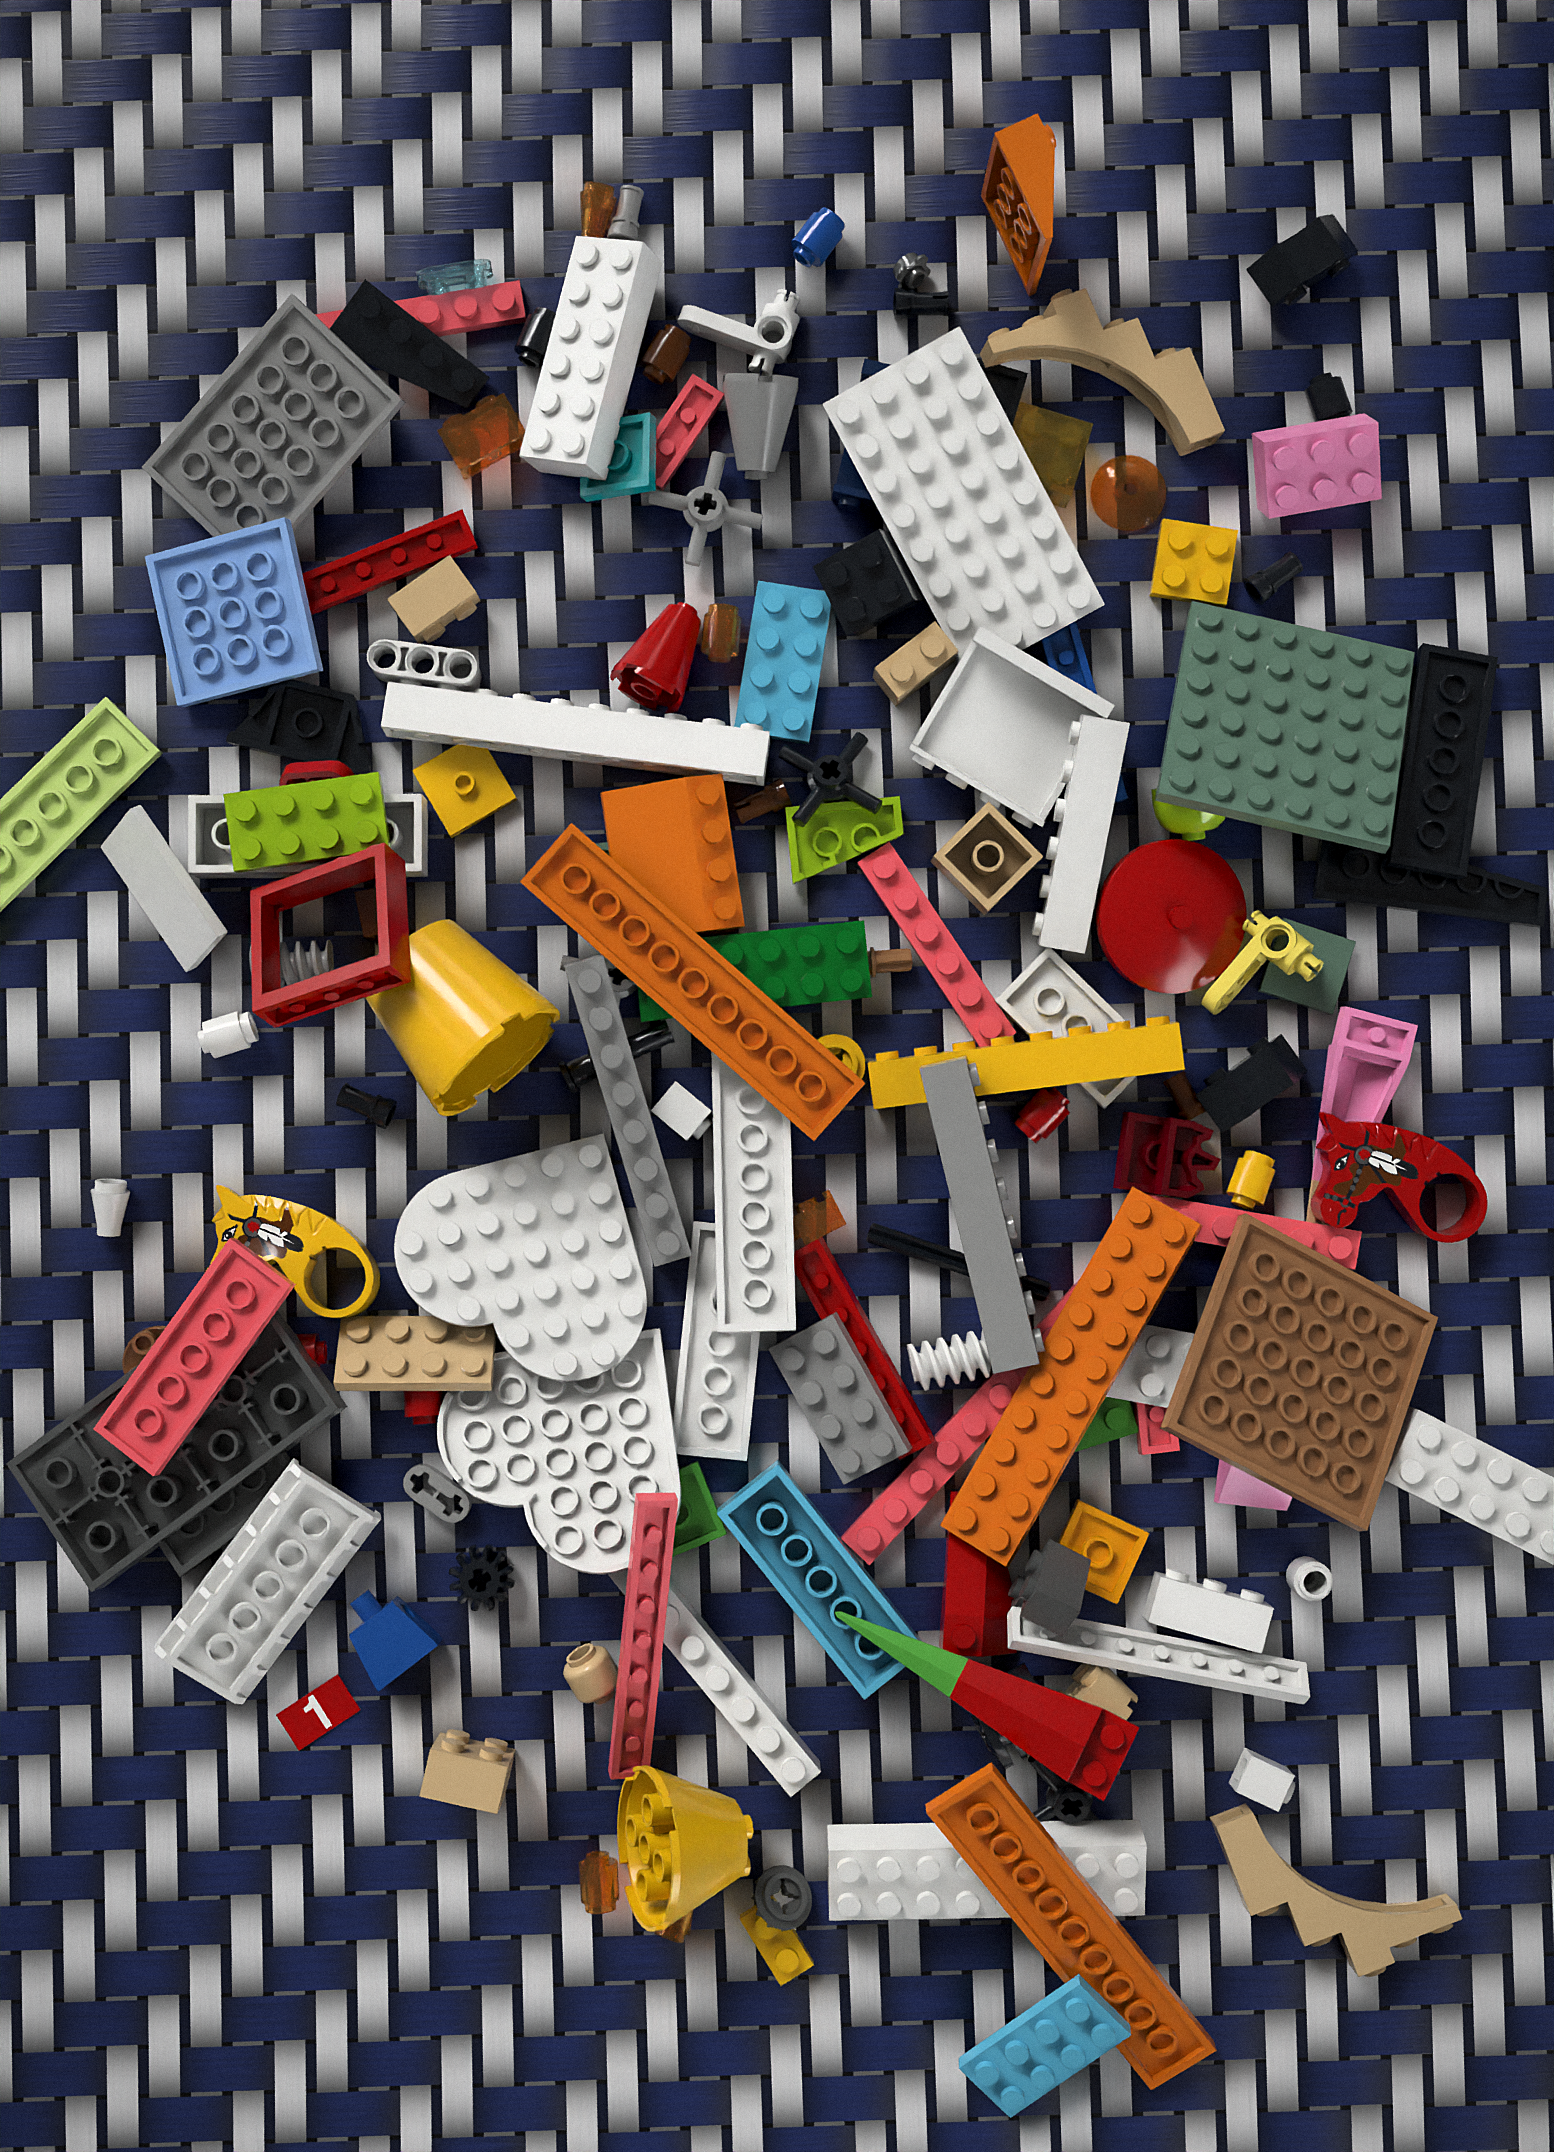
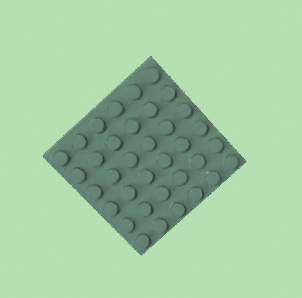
(1287, 727)

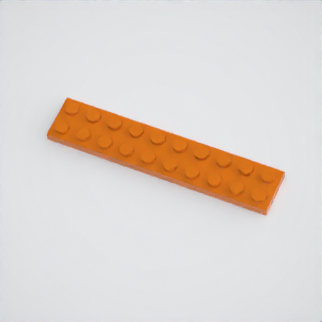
(692, 981)
(1072, 1376)
(1068, 1920)

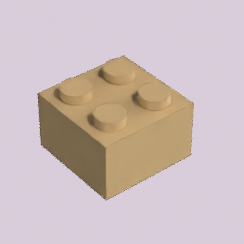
(986, 858)
(468, 1771)

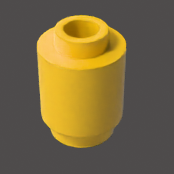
(1251, 1180)

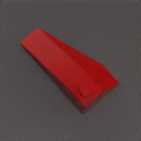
(973, 1601)

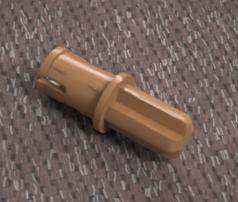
(889, 961)

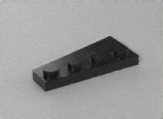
(405, 348)

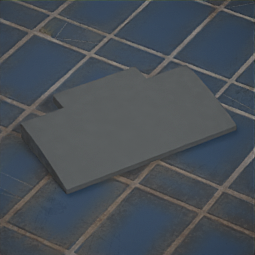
(116, 1513)

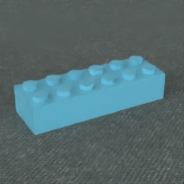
(815, 1574)

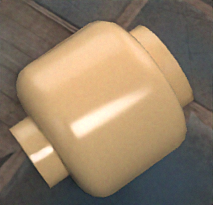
(591, 1674)

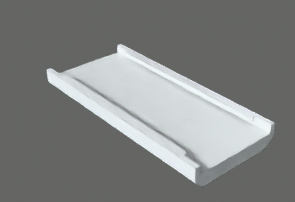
(266, 1583)

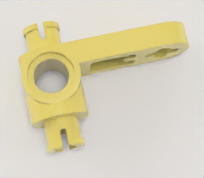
(1293, 958)

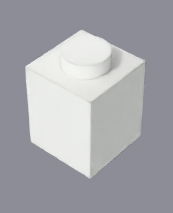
(683, 1112)
(1262, 1780)

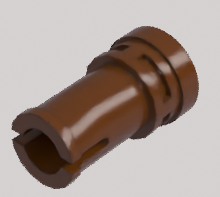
(770, 798)

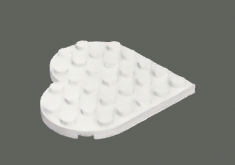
(535, 1253)
(568, 1451)

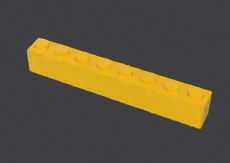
(1038, 1062)

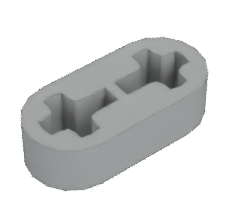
(432, 1500)

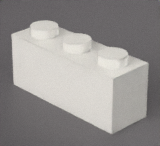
(1208, 1610)

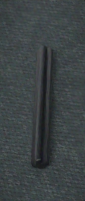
(941, 1256)

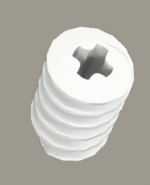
(949, 1360)

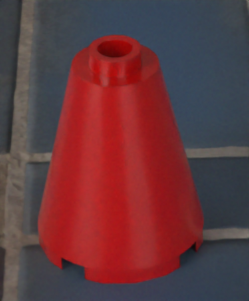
(661, 659)

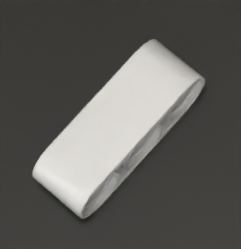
(410, 654)

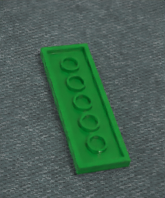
(793, 964)

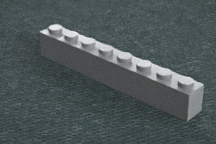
(627, 1110)
(980, 1214)

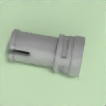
(625, 224)

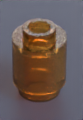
(721, 632)
(599, 1882)

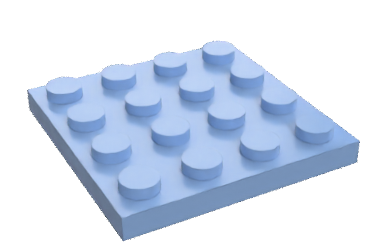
(234, 612)

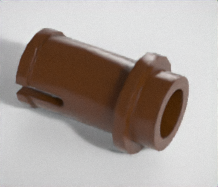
(1184, 1096)

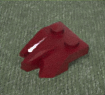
(1162, 1155)

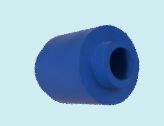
(817, 238)

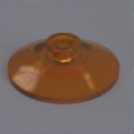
(1125, 510)

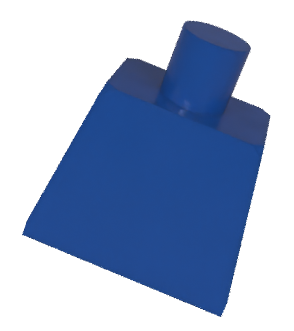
(390, 1638)

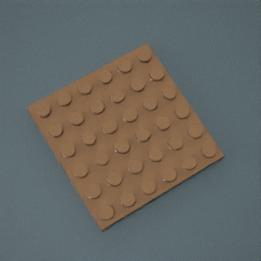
(1300, 1373)

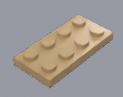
(413, 1355)

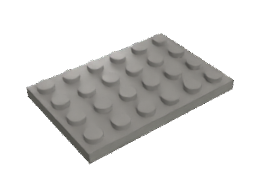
(274, 427)

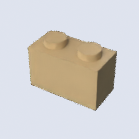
(435, 601)
(915, 663)

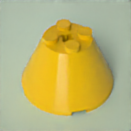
(677, 1844)

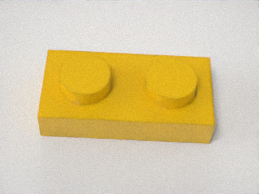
(781, 1950)

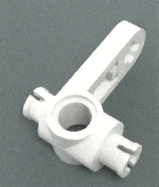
(774, 317)

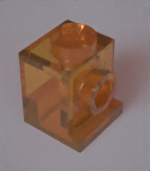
(816, 1218)

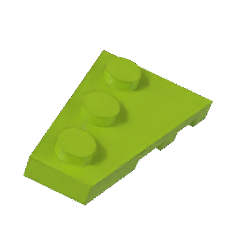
(839, 834)

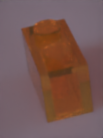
(482, 435)

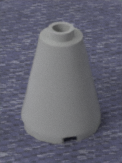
(758, 419)

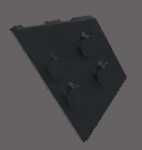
(305, 726)

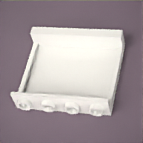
(1005, 727)

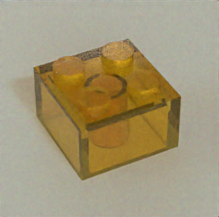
(1054, 448)

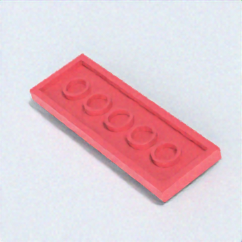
(194, 1356)

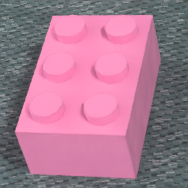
(1317, 465)

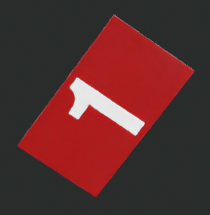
(318, 1712)

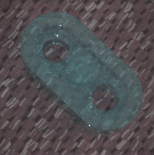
(439, 278)

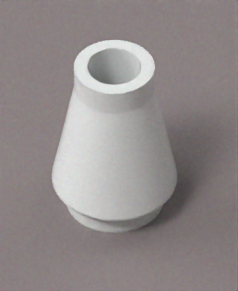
(109, 1204)

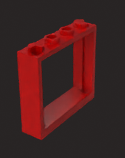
(349, 982)

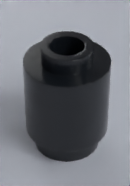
(535, 337)
(1327, 398)

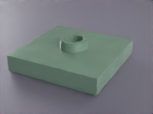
(1324, 989)

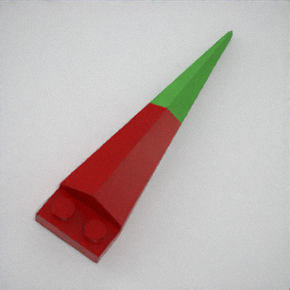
(1058, 1730)

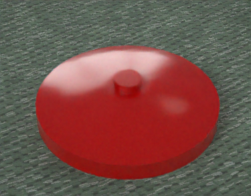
(1171, 916)

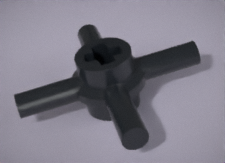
(830, 779)
(1063, 1798)

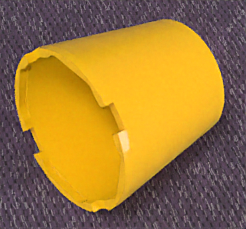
(462, 1018)

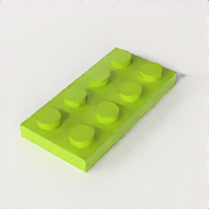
(305, 821)

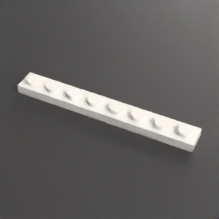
(1164, 1657)

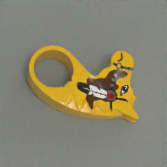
(293, 1239)

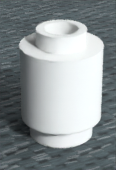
(228, 1034)
(1319, 1583)

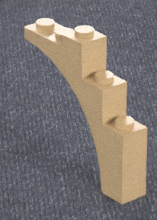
(1120, 351)
(1316, 1913)

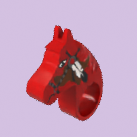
(1374, 1157)

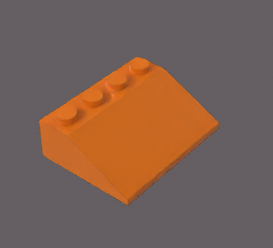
(1021, 194)
(679, 848)

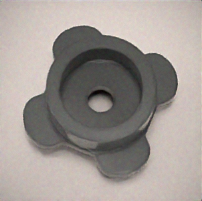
(911, 271)

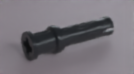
(582, 1069)

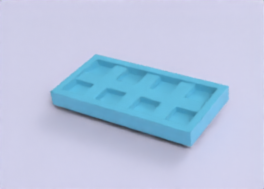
(784, 660)
(1044, 2046)

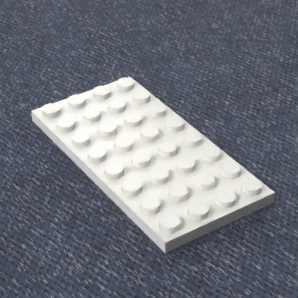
(962, 497)

